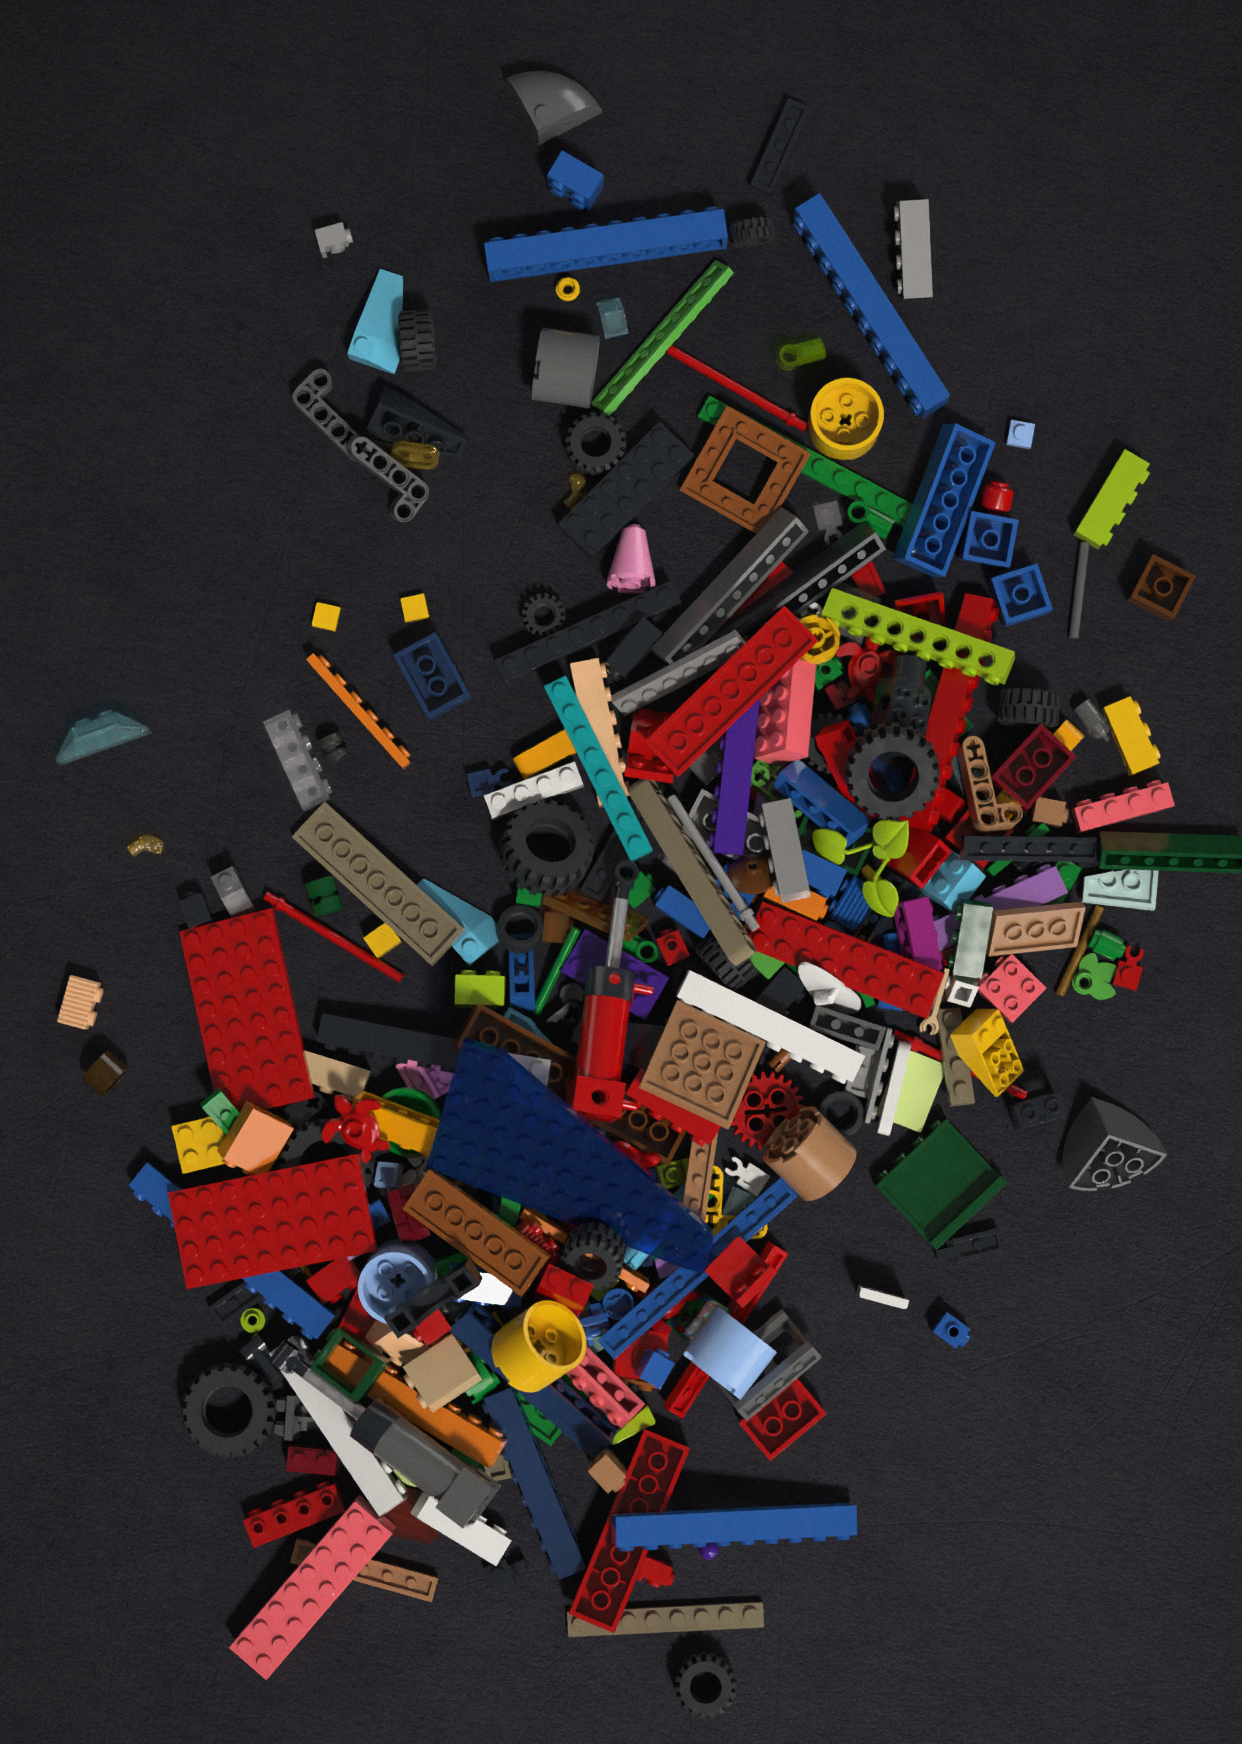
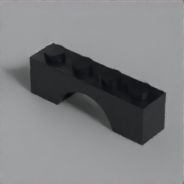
(430, 1298)

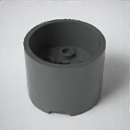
(565, 367)

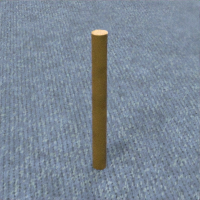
(1079, 950)

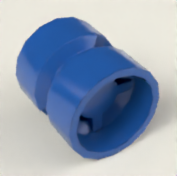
(617, 1303)

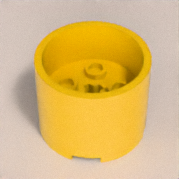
(845, 400)
(539, 1346)

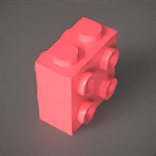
(1010, 987)

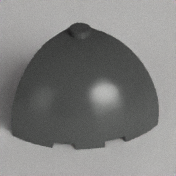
(551, 102)
(1108, 1148)

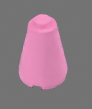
(632, 563)

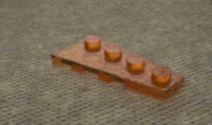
(595, 913)

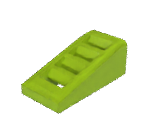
(639, 1422)

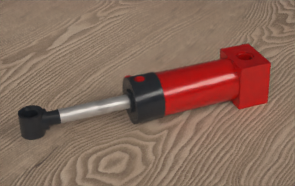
(605, 1020)

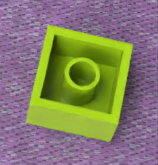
(482, 989)

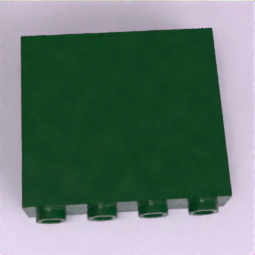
(939, 1183)

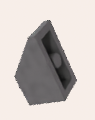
(233, 892)

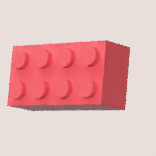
(786, 717)

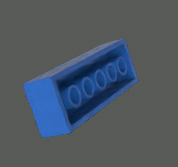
(943, 500)

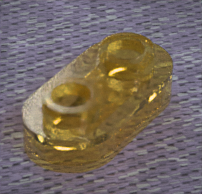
(415, 455)

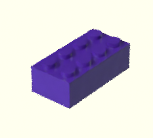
(592, 952)

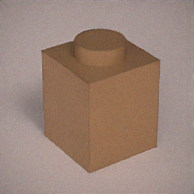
(1049, 812)

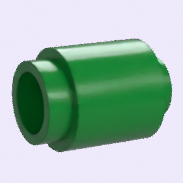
(1107, 944)

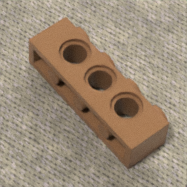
(607, 1470)

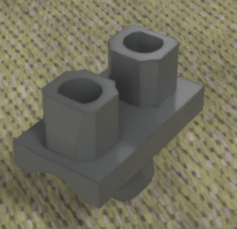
(295, 1419)

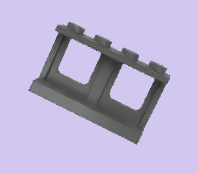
(775, 1376)

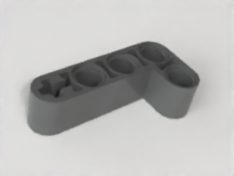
(317, 404)
(385, 474)

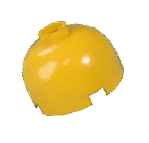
(828, 635)

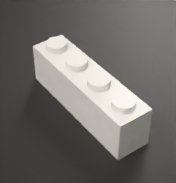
(534, 789)
(479, 1538)

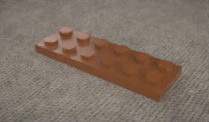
(476, 1232)

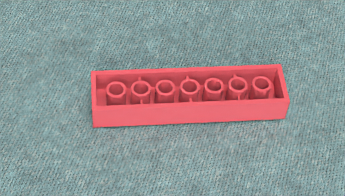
(312, 1587)

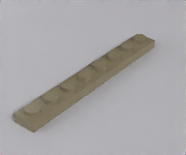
(676, 1619)

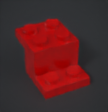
(640, 760)

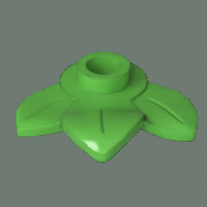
(1098, 978)

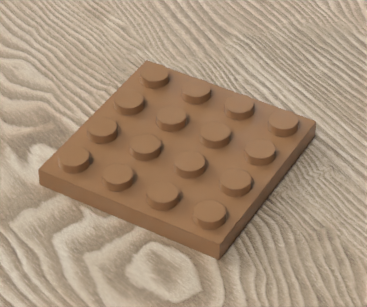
(702, 1064)

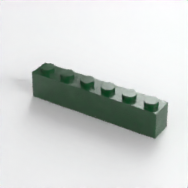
(1170, 852)

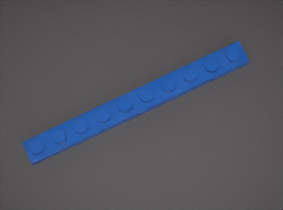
(684, 1281)

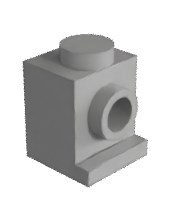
(333, 238)

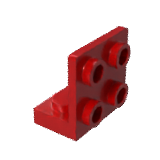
(740, 1271)

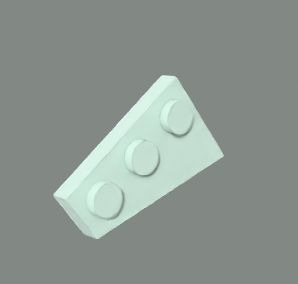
(1122, 889)

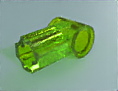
(803, 354)

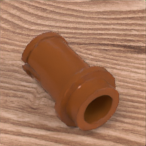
(779, 1060)

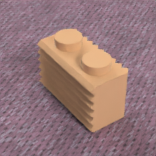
(79, 1002)

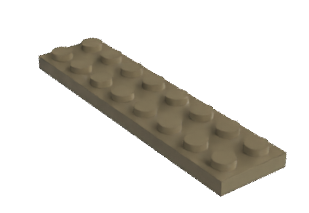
(378, 883)

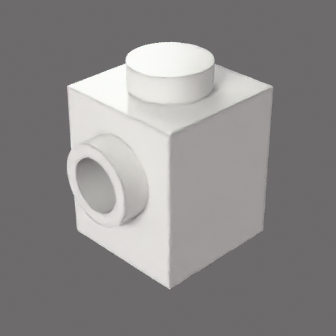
(961, 989)

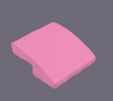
(430, 1081)

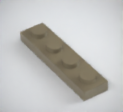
(956, 1072)

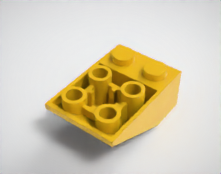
(988, 1049)

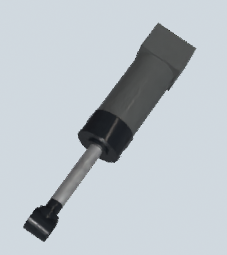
(384, 1432)

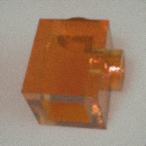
(556, 927)

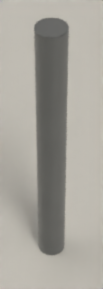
(1079, 590)

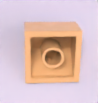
(400, 1349)

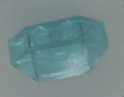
(98, 735)

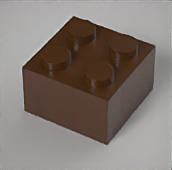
(1161, 588)

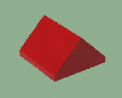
(926, 607)

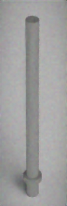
(745, 913)

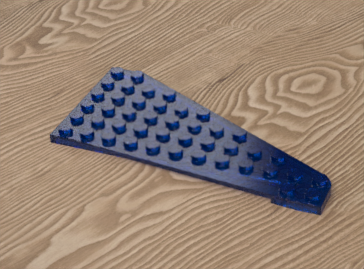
(532, 1148)

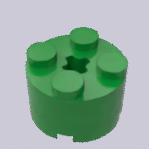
(486, 1385)

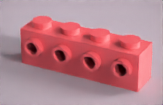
(1123, 807)
(605, 1389)

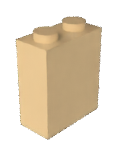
(441, 1374)

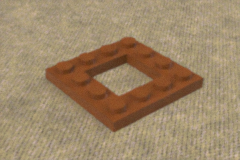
(735, 426)

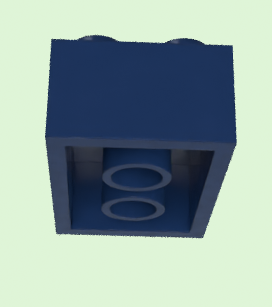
(432, 676)

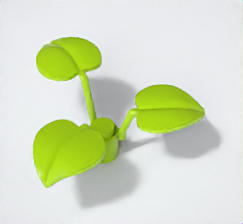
(889, 842)

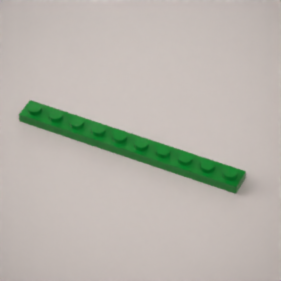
(831, 474)

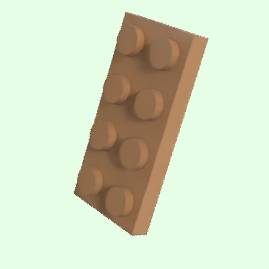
(1035, 928)

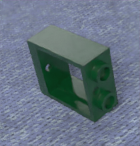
(321, 1357)

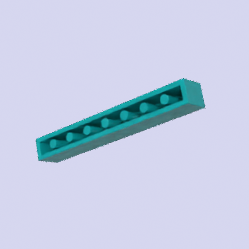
(598, 769)

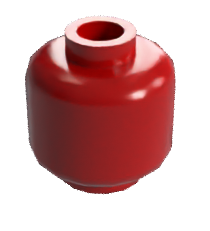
(996, 497)

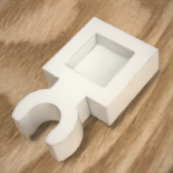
(750, 1177)

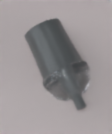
(1093, 720)

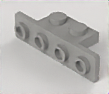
(867, 1080)

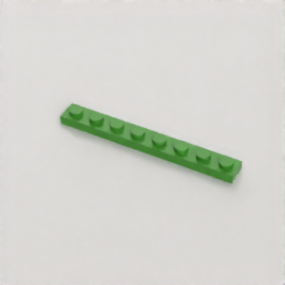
(662, 338)

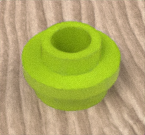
(260, 1320)

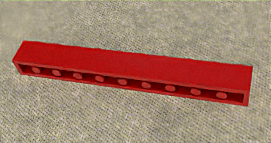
(952, 703)

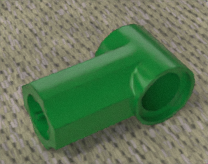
(876, 520)
(636, 945)

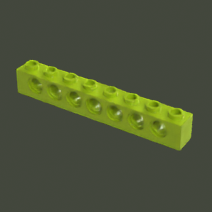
(1002, 658)

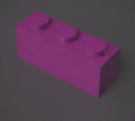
(917, 931)

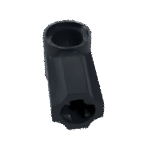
(257, 1352)

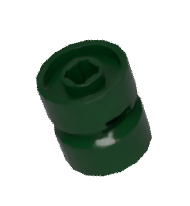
(323, 896)

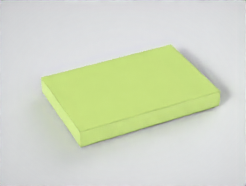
(917, 1091)

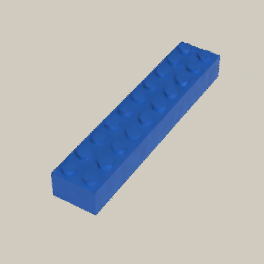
(606, 244)
(870, 306)

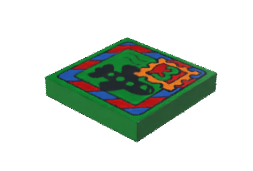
(694, 1315)

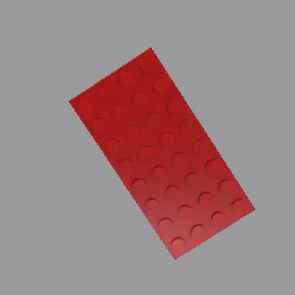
(247, 1011)
(272, 1221)

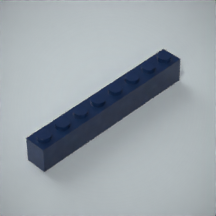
(556, 1401)
(535, 1482)

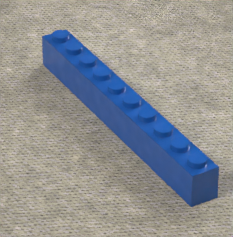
(276, 1287)
(733, 1524)

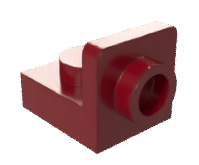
(837, 696)

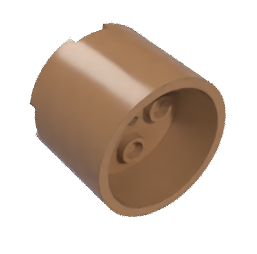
(809, 1154)

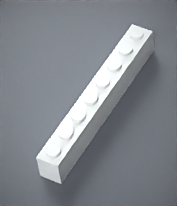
(770, 1026)
(368, 1470)

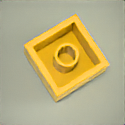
(198, 1144)

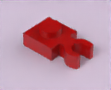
(1127, 972)

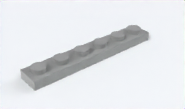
(677, 674)

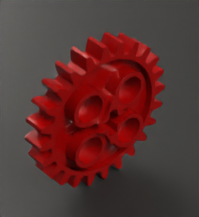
(764, 1088)

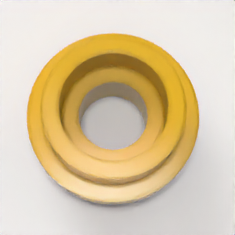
(567, 281)

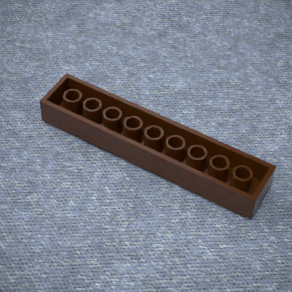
(633, 1127)

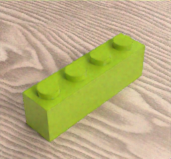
(1111, 500)

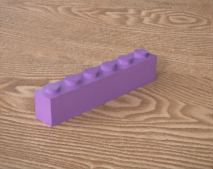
(1025, 893)

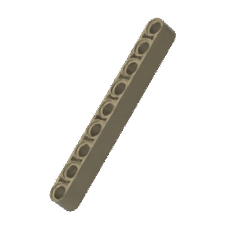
(692, 871)

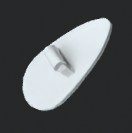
(828, 990)

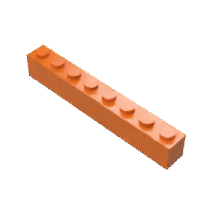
(446, 1423)

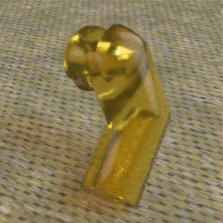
(578, 491)
(146, 843)

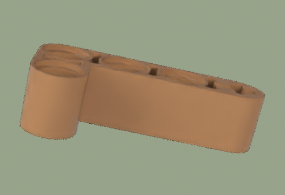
(983, 784)

